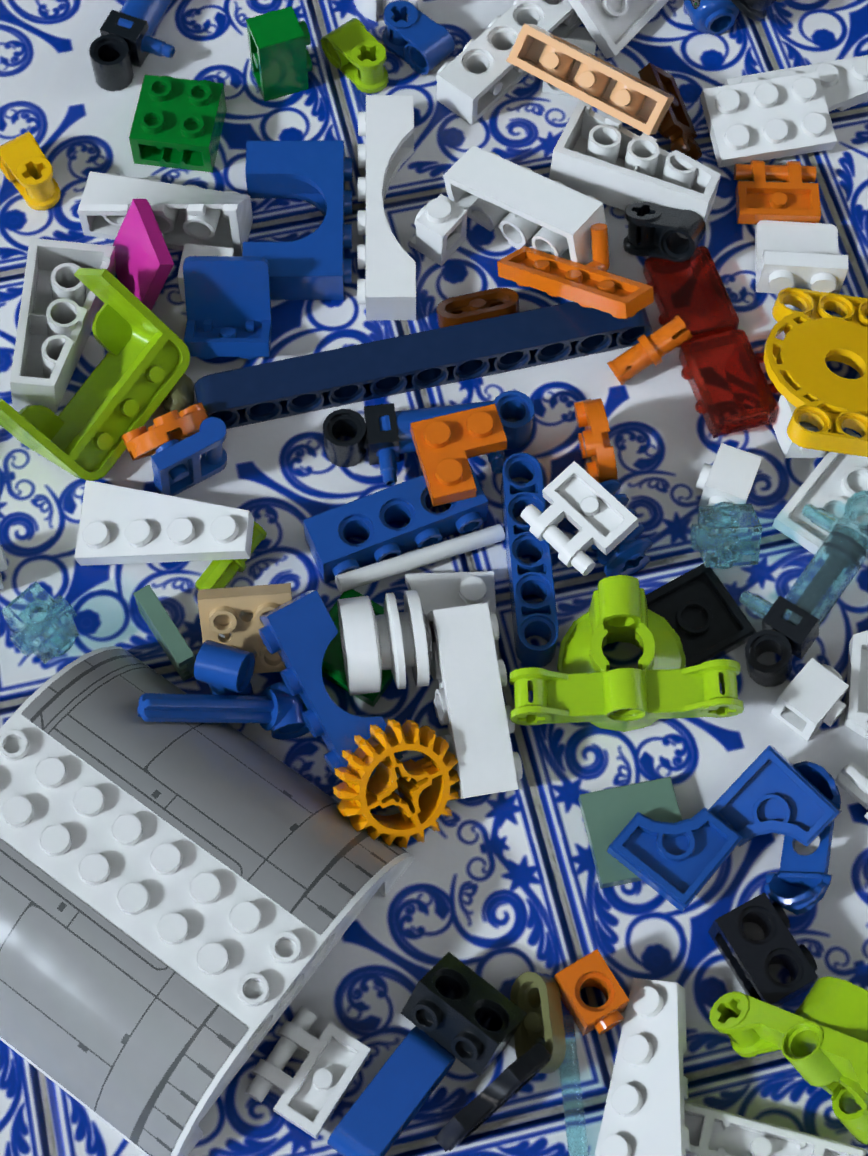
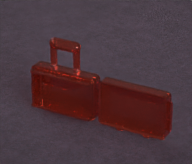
(719, 356)

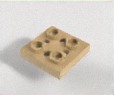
(239, 612)

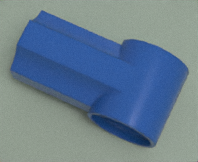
(225, 669)

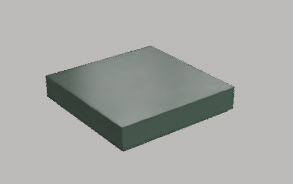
(609, 812)

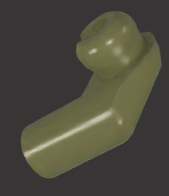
(181, 395)

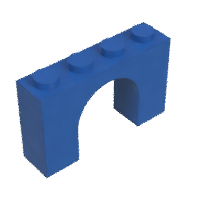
(316, 174)

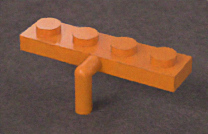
(585, 284)

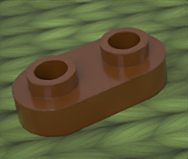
(477, 306)

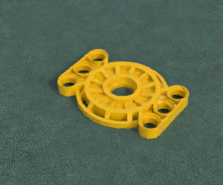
(801, 372)

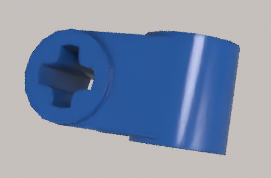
(415, 40)

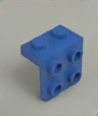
(227, 306)

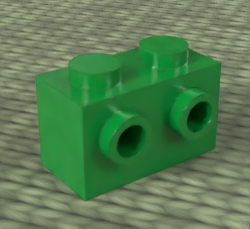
(279, 53)

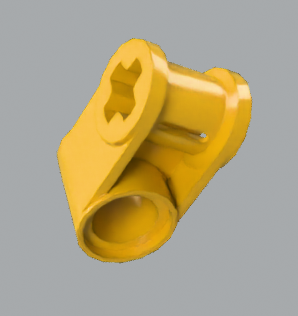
(29, 172)

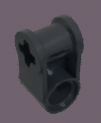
(659, 231)

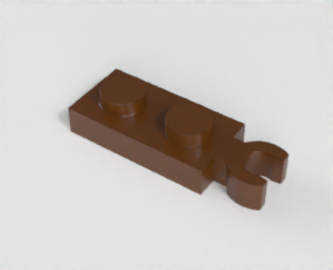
(676, 122)

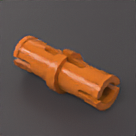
(650, 350)

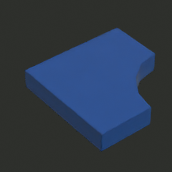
(775, 799)
(675, 856)

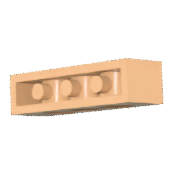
(590, 79)

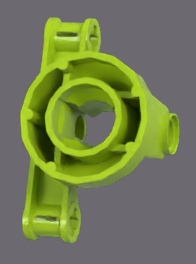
(623, 697)
(821, 1041)

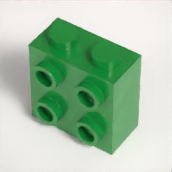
(178, 123)

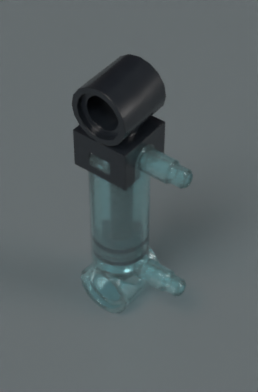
(795, 620)

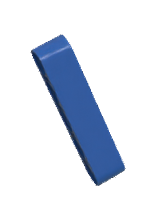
(528, 577)

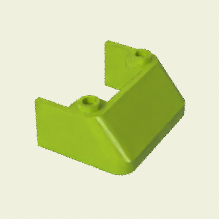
(120, 393)

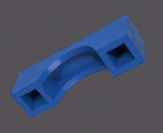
(301, 635)

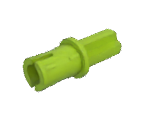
(221, 572)

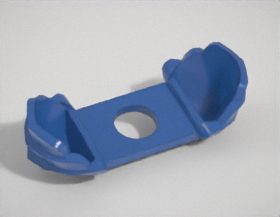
(805, 877)

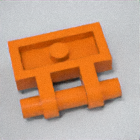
(776, 200)

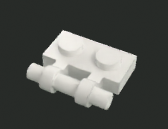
(587, 507)
(321, 1079)

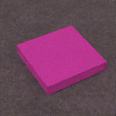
(142, 254)

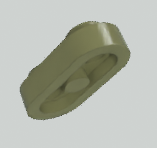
(541, 1000)

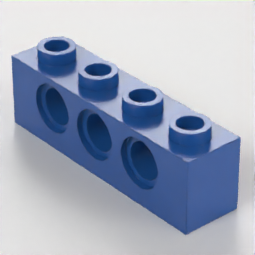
(369, 517)

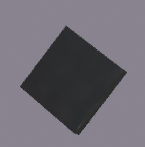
(701, 615)

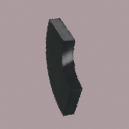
(493, 1097)

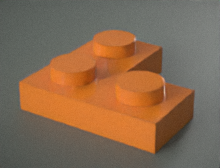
(446, 444)

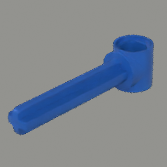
(273, 709)

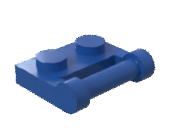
(179, 464)

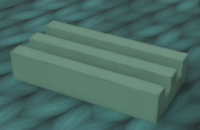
(165, 632)

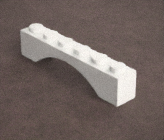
(389, 269)

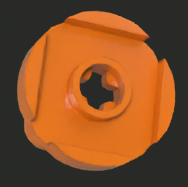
(166, 427)
(595, 440)

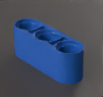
(392, 1097)

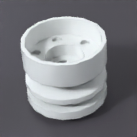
(384, 642)

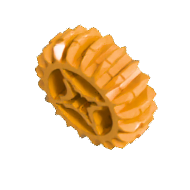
(430, 774)

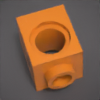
(592, 972)

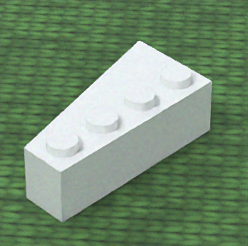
(625, 168)
(524, 205)
(54, 319)

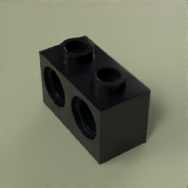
(752, 958)
(463, 1013)

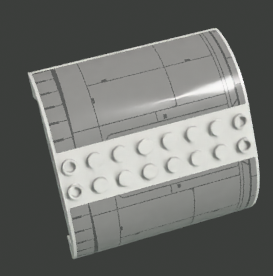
(159, 897)

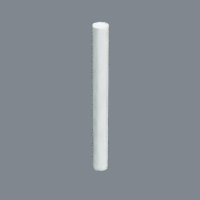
(419, 558)

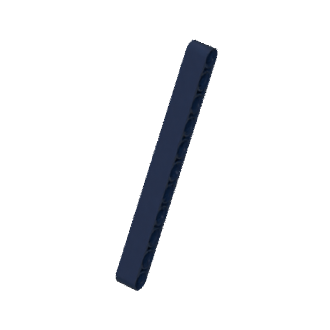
(414, 362)

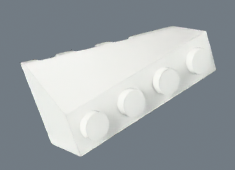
(181, 211)
(473, 699)

